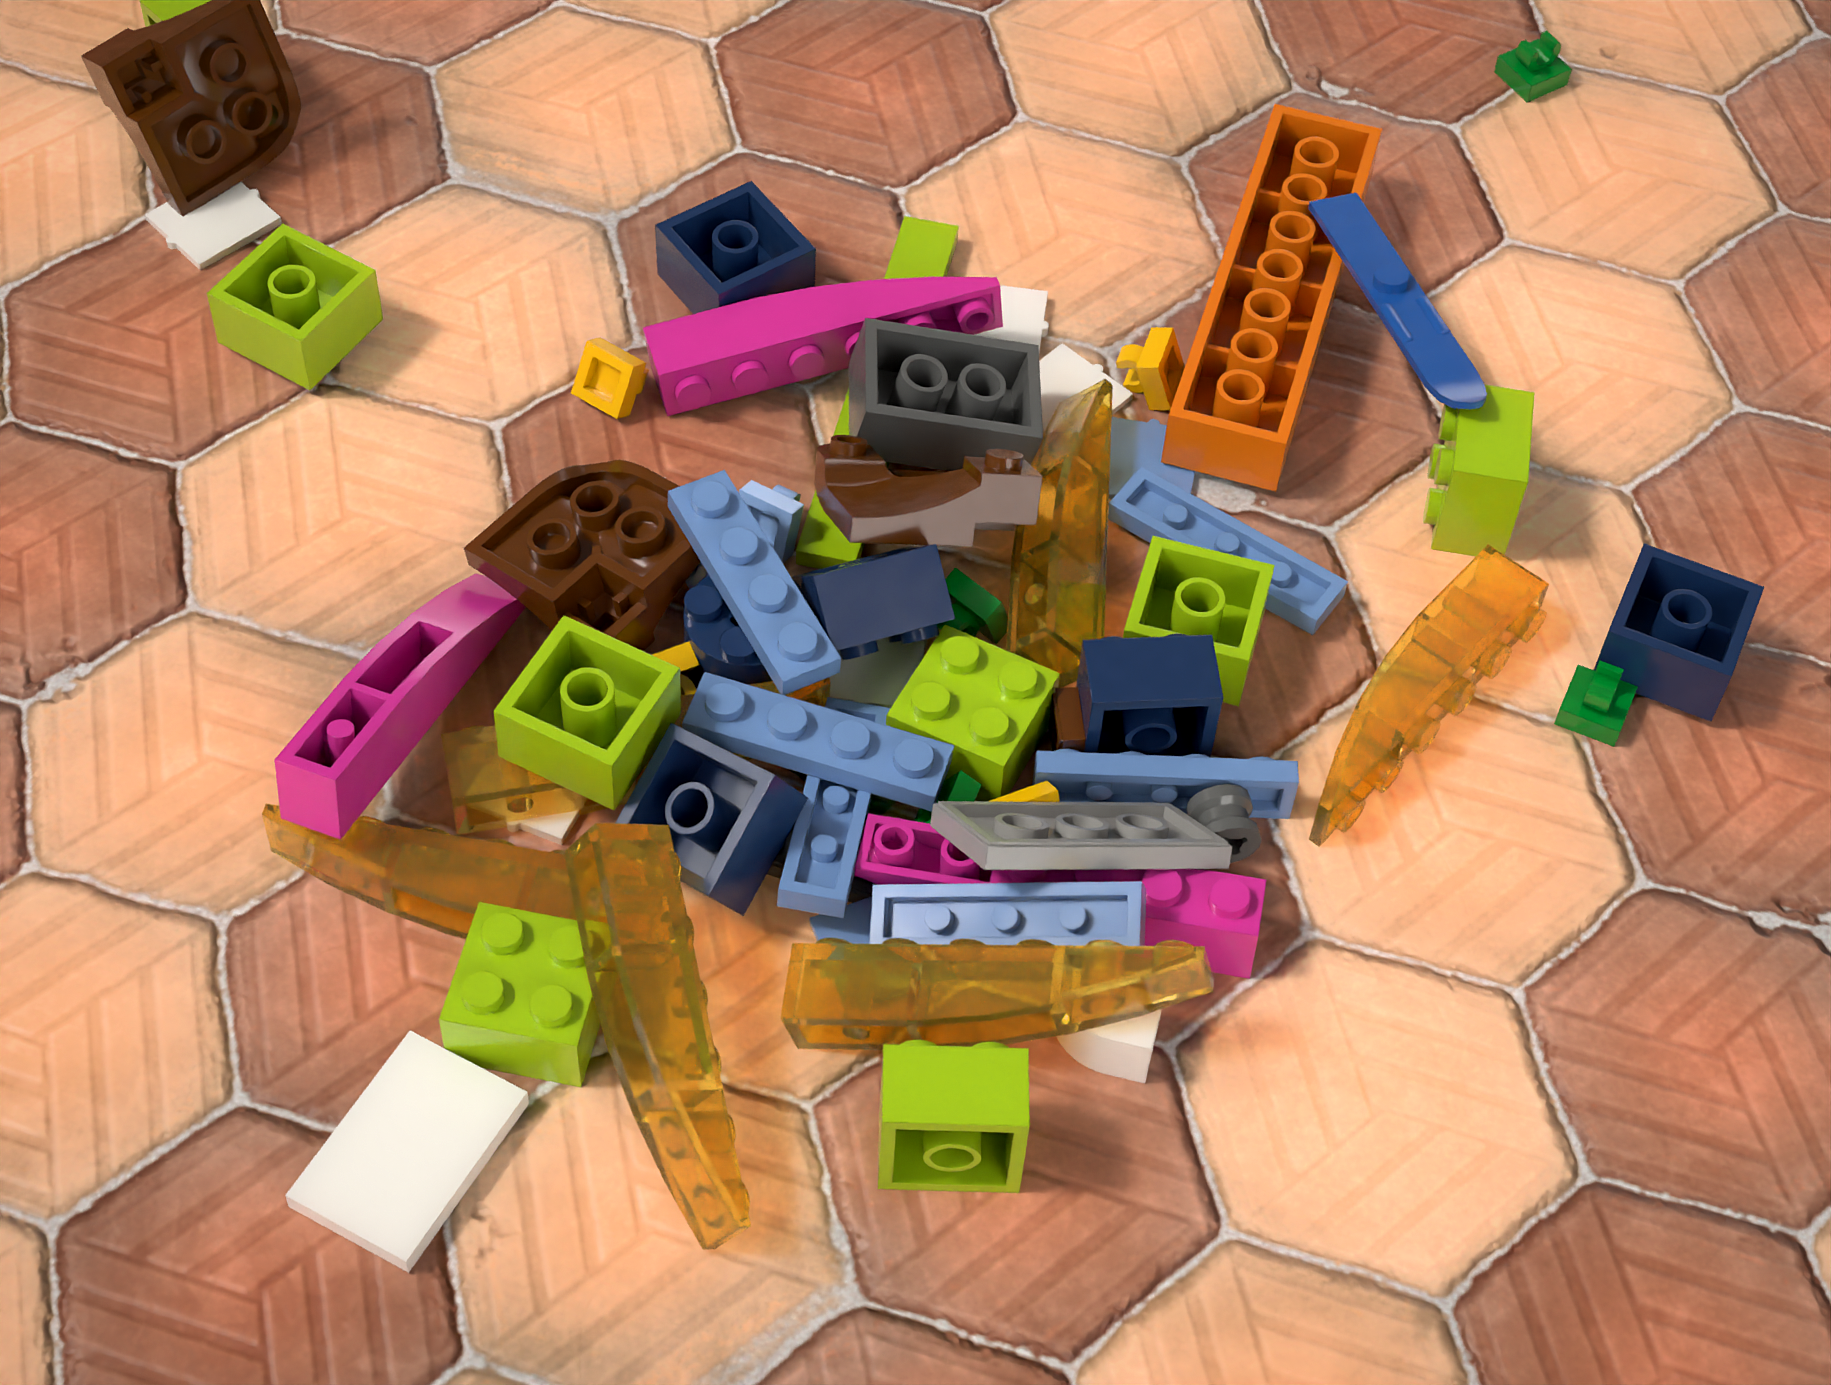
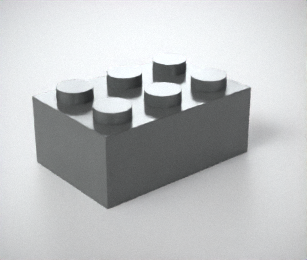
(943, 395)

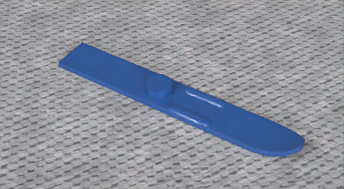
(1400, 302)

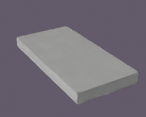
(1079, 835)

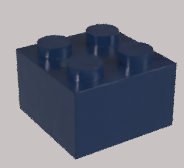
(732, 251)
(879, 597)
(1680, 630)
(1150, 694)
(720, 814)

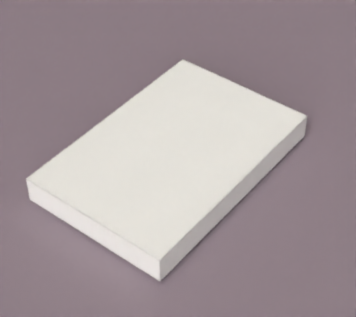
(408, 1150)

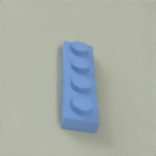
(1155, 507)
(754, 583)
(819, 741)
(1167, 779)
(827, 836)
(1010, 912)

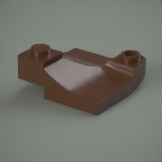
(200, 97)
(923, 506)
(591, 549)

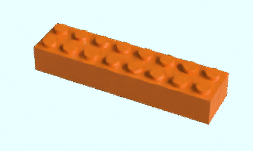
(1268, 303)

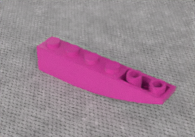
(802, 334)
(389, 705)
(1181, 904)

